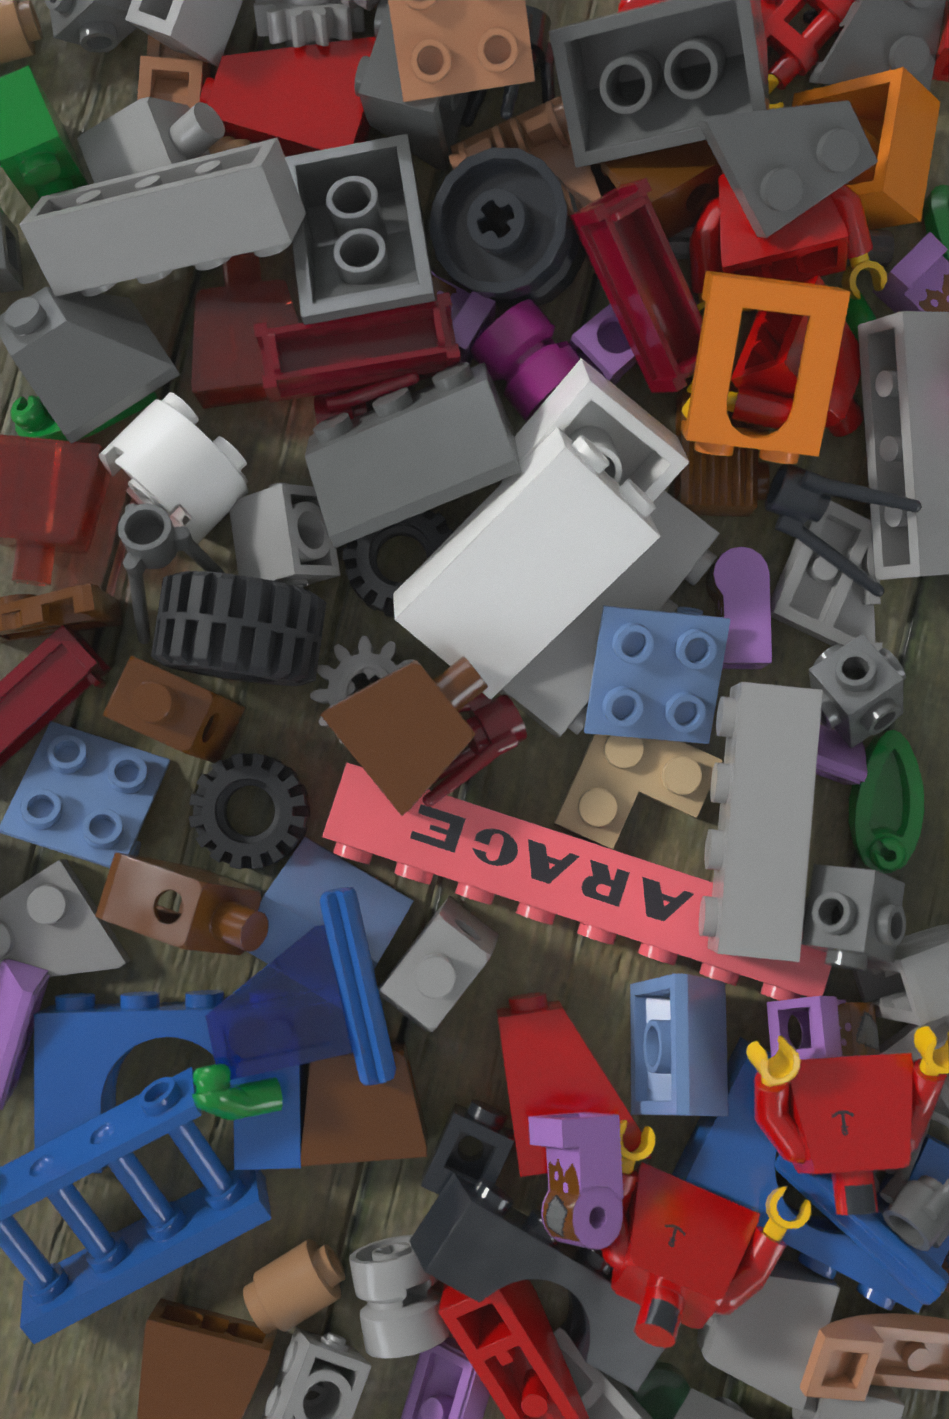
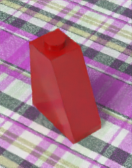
(292, 95)
(552, 1074)

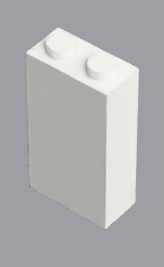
(527, 561)

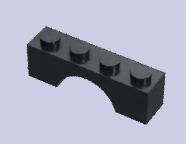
(484, 1244)

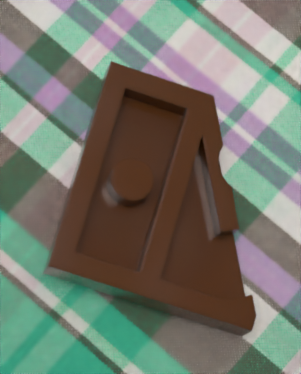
(76, 607)

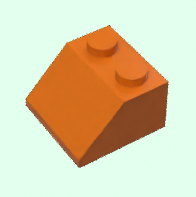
(901, 128)

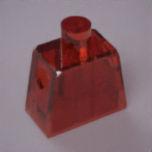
(225, 350)
(48, 501)

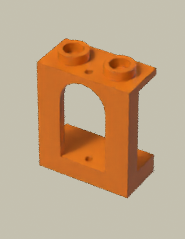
(707, 411)

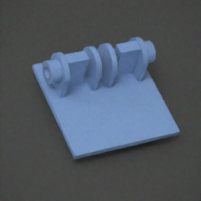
(656, 674)
(84, 795)

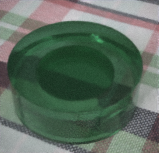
(662, 1391)

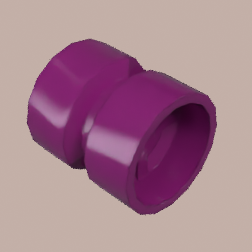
(522, 353)

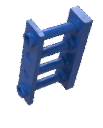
(143, 1251)

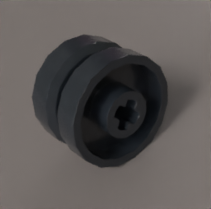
(507, 228)

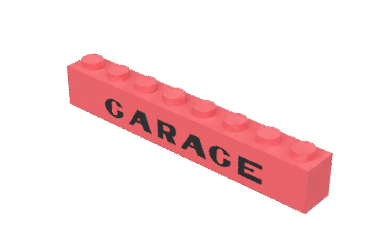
(551, 877)

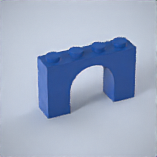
(85, 1044)
(738, 1161)

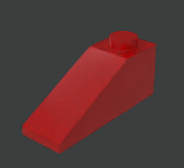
(514, 1352)

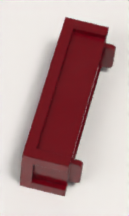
(642, 283)
(357, 350)
(45, 687)

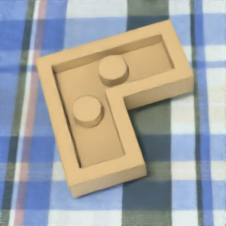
(622, 767)

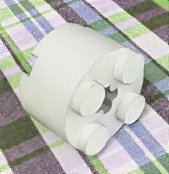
(178, 466)

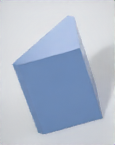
(295, 896)
(678, 1046)

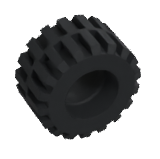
(239, 628)

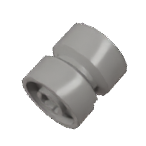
(400, 1304)

